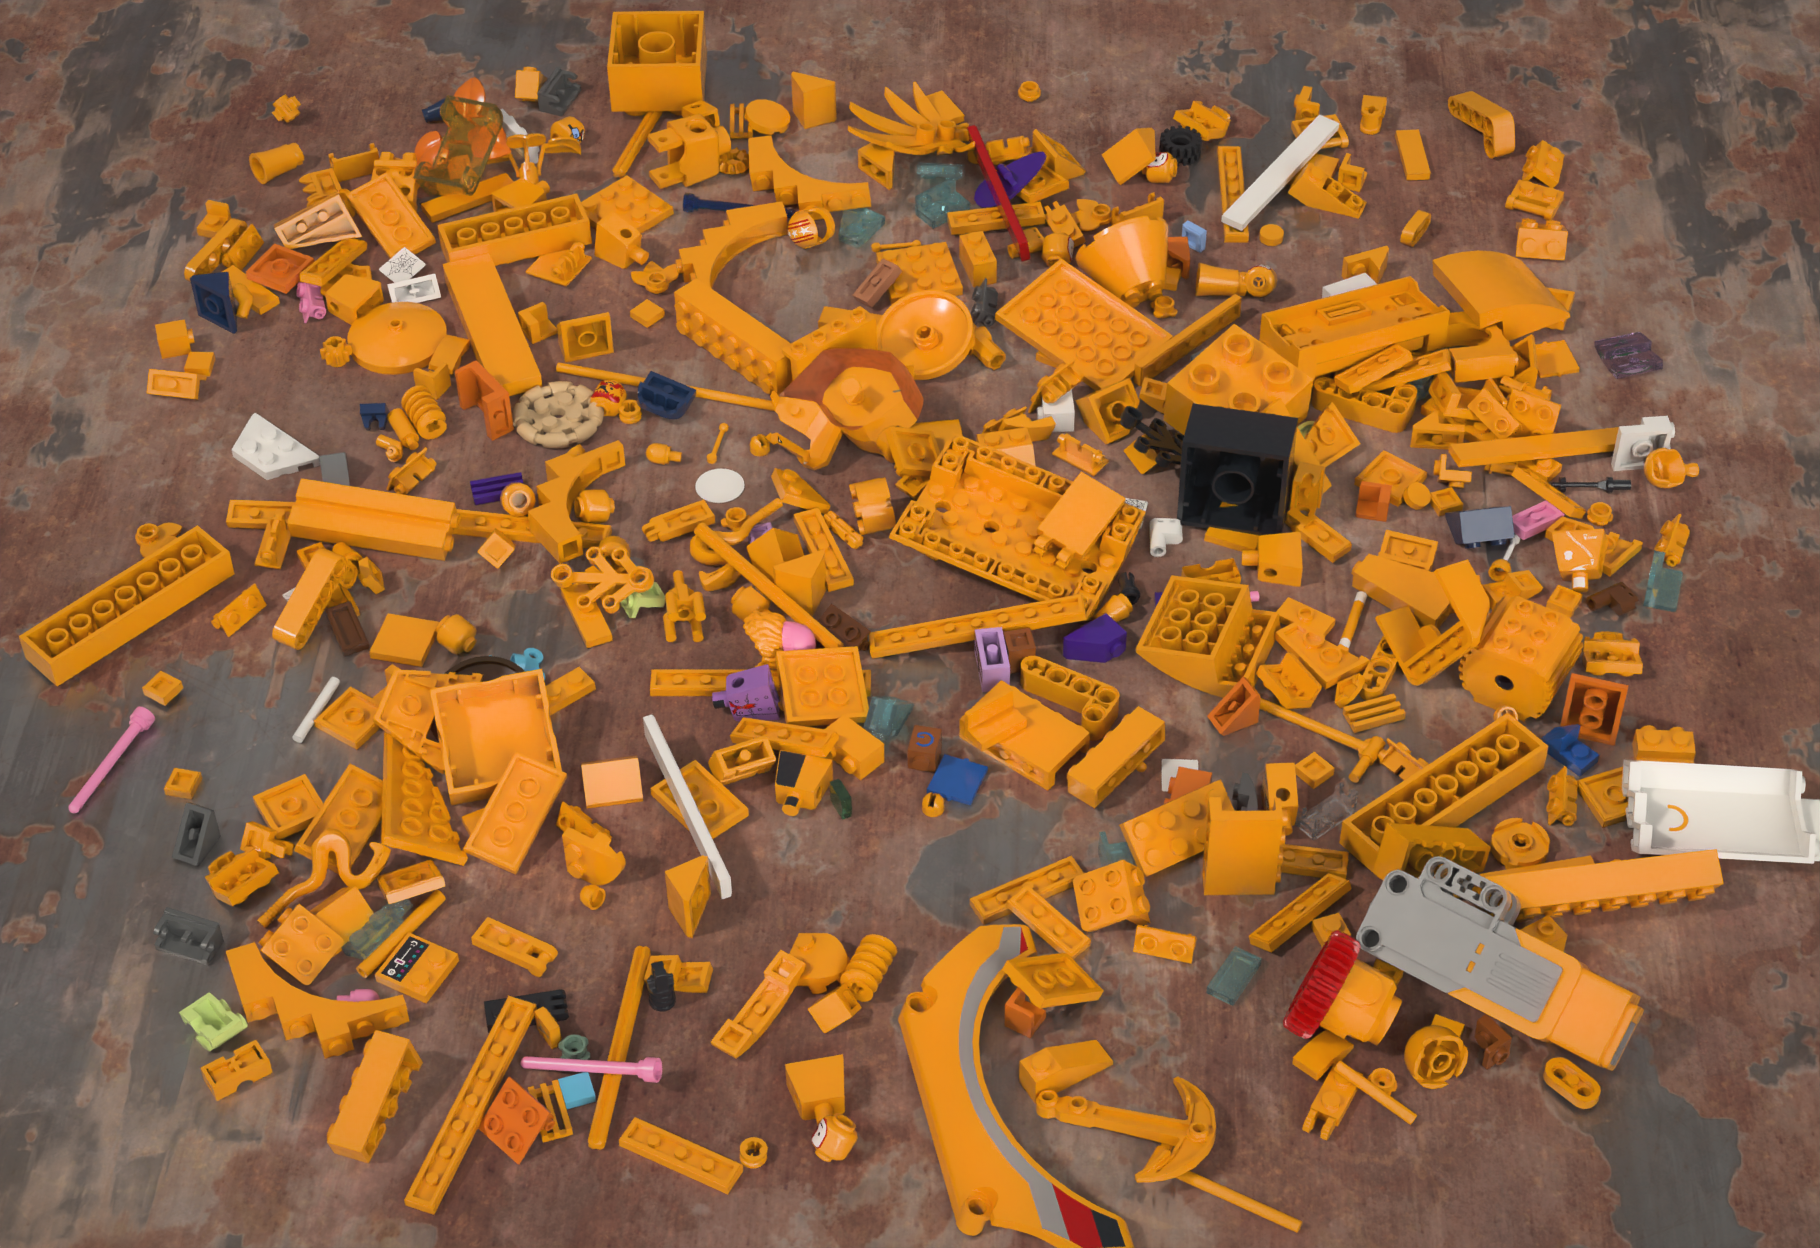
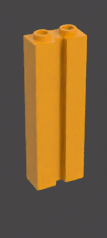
(373, 519)

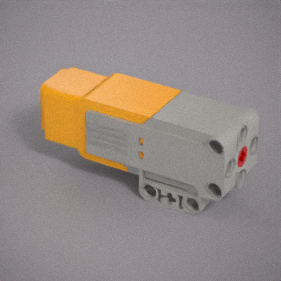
(1493, 964)

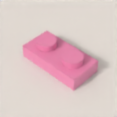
(1535, 519)

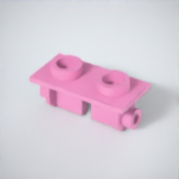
(310, 301)

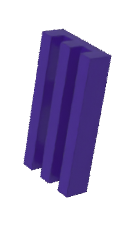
(490, 489)

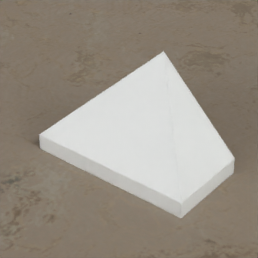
(415, 289)

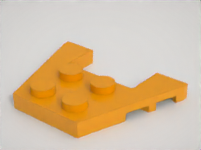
(408, 710)

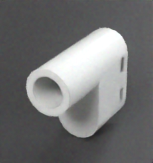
(1164, 532)

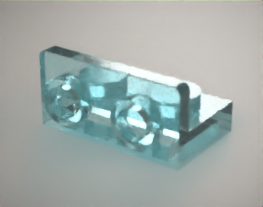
(938, 201)

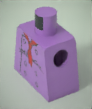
(749, 695)

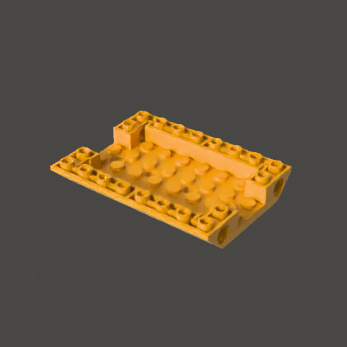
(1013, 497)

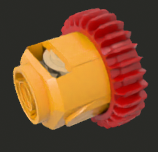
(1343, 995)

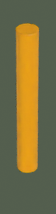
(1375, 1092)

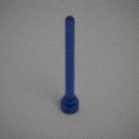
(693, 202)

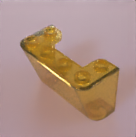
(463, 148)

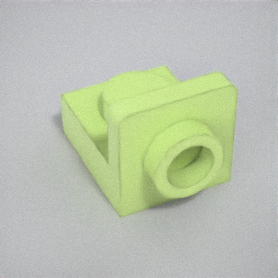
(651, 598)

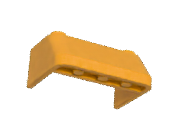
(1424, 650)

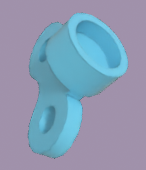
(526, 662)

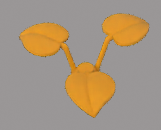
(528, 169)

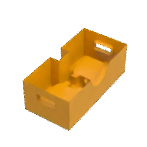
(1221, 571)
(235, 1070)

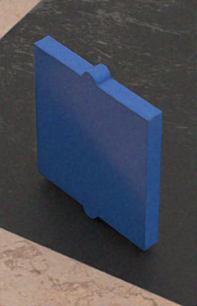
(957, 779)

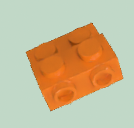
(279, 268)

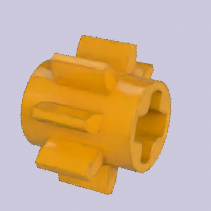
(286, 108)
(336, 351)

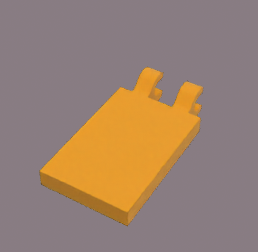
(1078, 519)

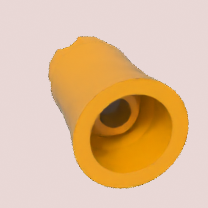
(276, 161)
(1219, 281)

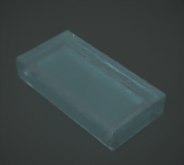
(1234, 975)

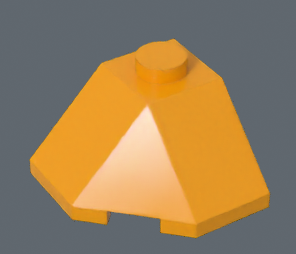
(1103, 409)

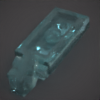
(377, 929)

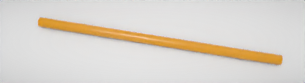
(635, 380)

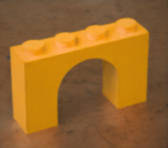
(1488, 350)

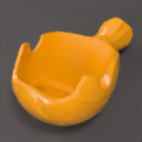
(1666, 468)

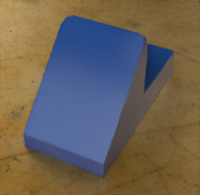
(1568, 750)

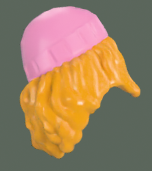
(774, 633)

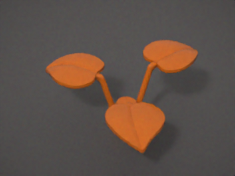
(430, 142)

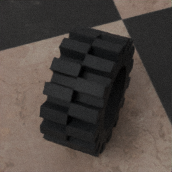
(1181, 144)

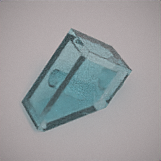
(887, 716)

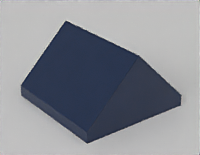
(215, 299)

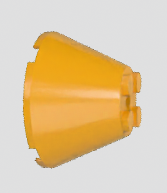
(1129, 259)

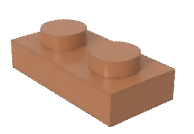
(877, 283)

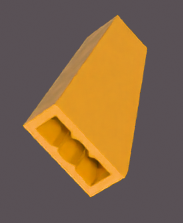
(1402, 586)

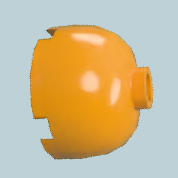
(1435, 1056)

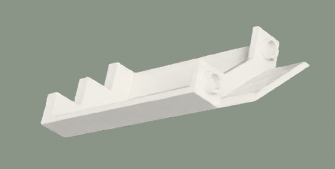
(1728, 809)

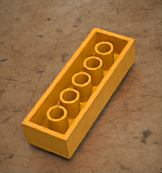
(518, 231)
(733, 336)

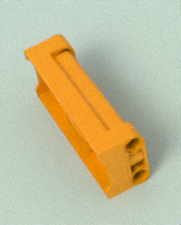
(1355, 326)

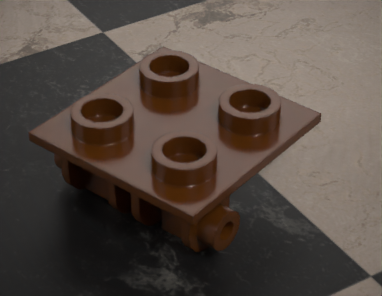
(844, 628)

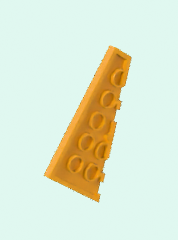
(414, 809)

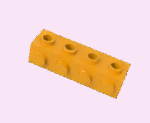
(1115, 756)

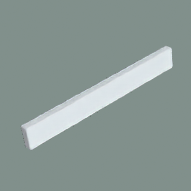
(1280, 172)
(687, 806)

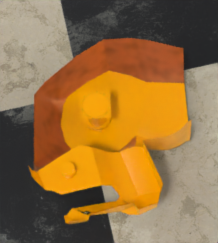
(843, 398)

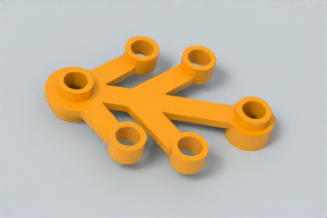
(605, 580)

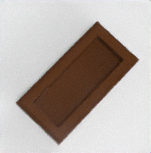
(347, 628)

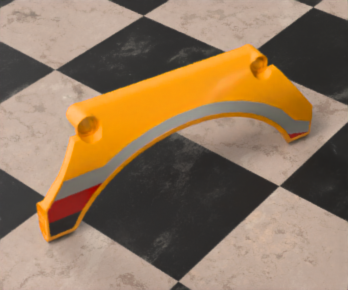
(979, 1157)

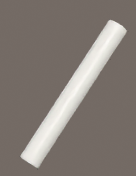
(316, 709)

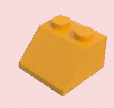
(585, 337)
(1011, 442)

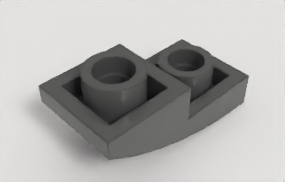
(1245, 794)

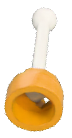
(1500, 567)

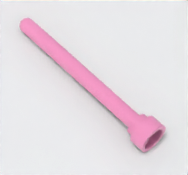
(140, 720)
(648, 1069)

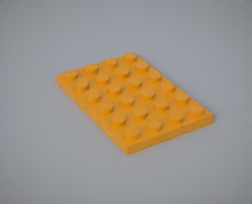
(1079, 319)

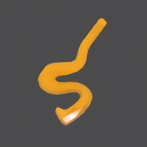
(727, 574)
(330, 840)

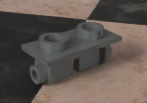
(985, 304)

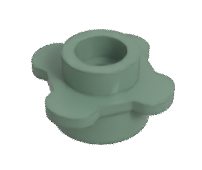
(572, 1043)

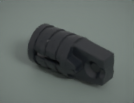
(661, 988)

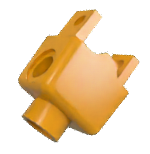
(691, 150)

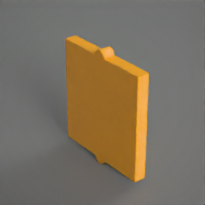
(1555, 359)

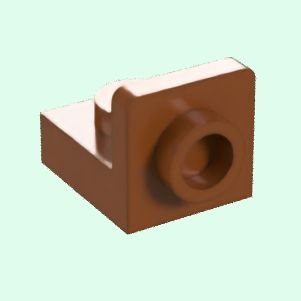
(1493, 1040)

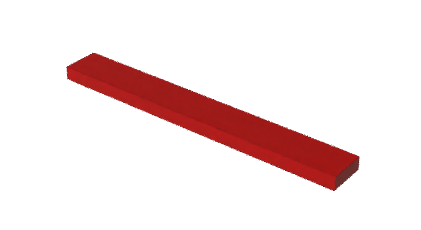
(999, 194)

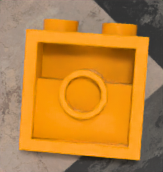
(1664, 745)

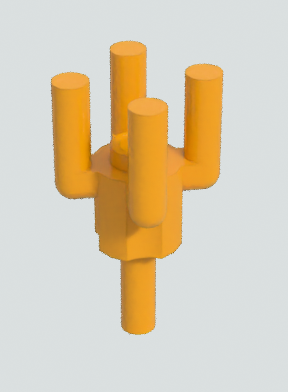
(683, 605)

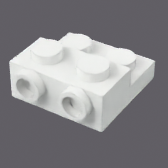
(1637, 441)

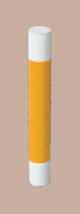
(1353, 619)

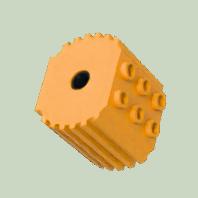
(1521, 657)

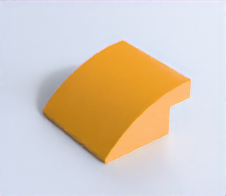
(1498, 292)
(1208, 634)

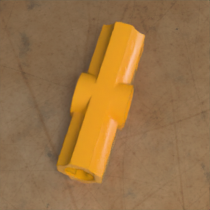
(986, 349)

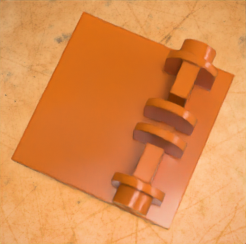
(515, 1120)

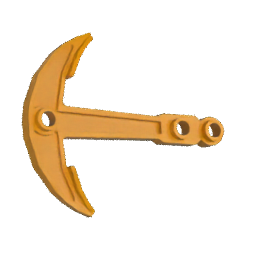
(1191, 1137)

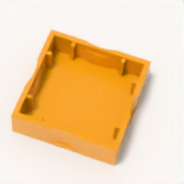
(485, 725)

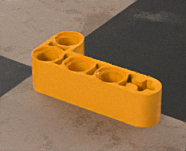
(1488, 118)
(1367, 406)
(312, 596)
(1073, 690)

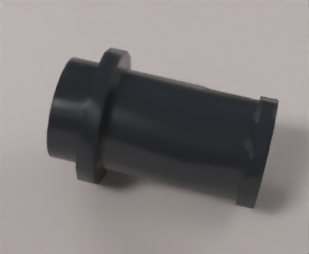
(1128, 587)

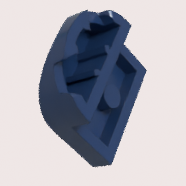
(664, 396)

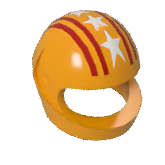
(803, 229)

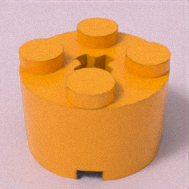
(872, 505)

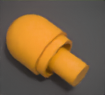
(662, 454)

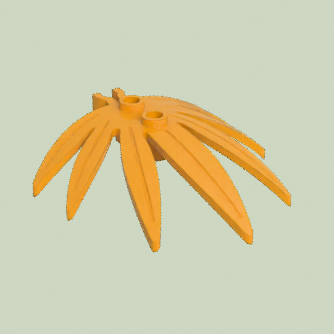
(926, 135)

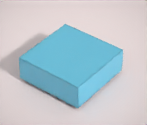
(577, 1090)

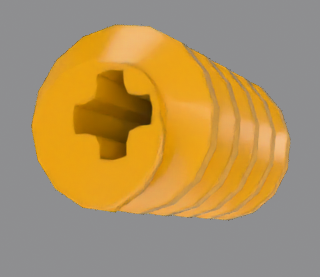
(424, 412)
(868, 966)

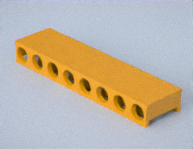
(491, 323)

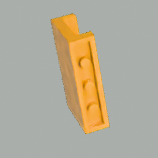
(852, 330)
(1041, 746)
(1243, 850)

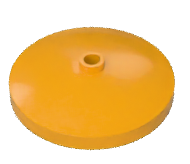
(927, 330)
(396, 337)

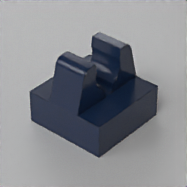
(372, 412)

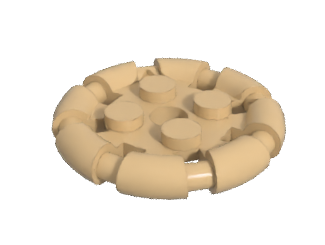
(541, 419)

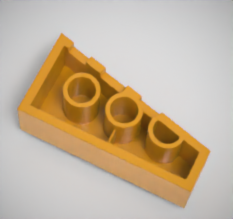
(1412, 846)
(373, 1095)

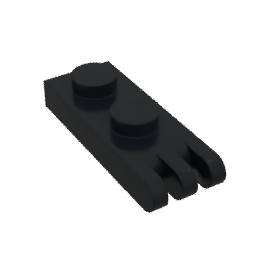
(553, 1001)

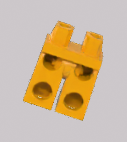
(401, 173)

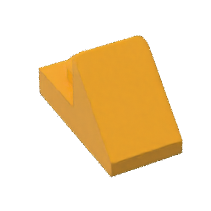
(1369, 262)
(1434, 435)

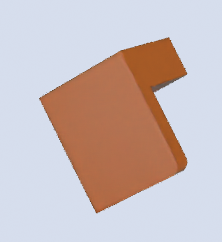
(1373, 501)
(1023, 1015)

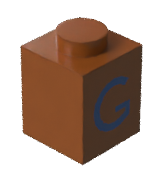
(924, 748)

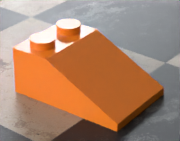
(1595, 707)

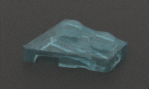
(949, 171)
(859, 226)

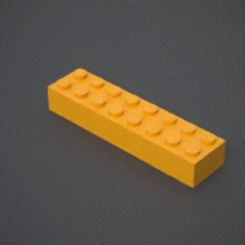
(126, 605)
(1450, 786)
(1612, 884)

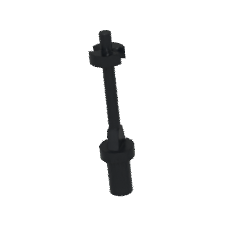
(1608, 484)

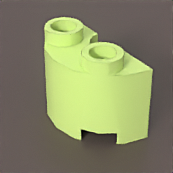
(213, 1021)

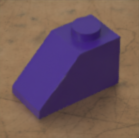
(1096, 641)

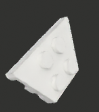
(270, 450)

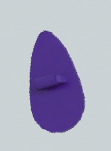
(1013, 178)

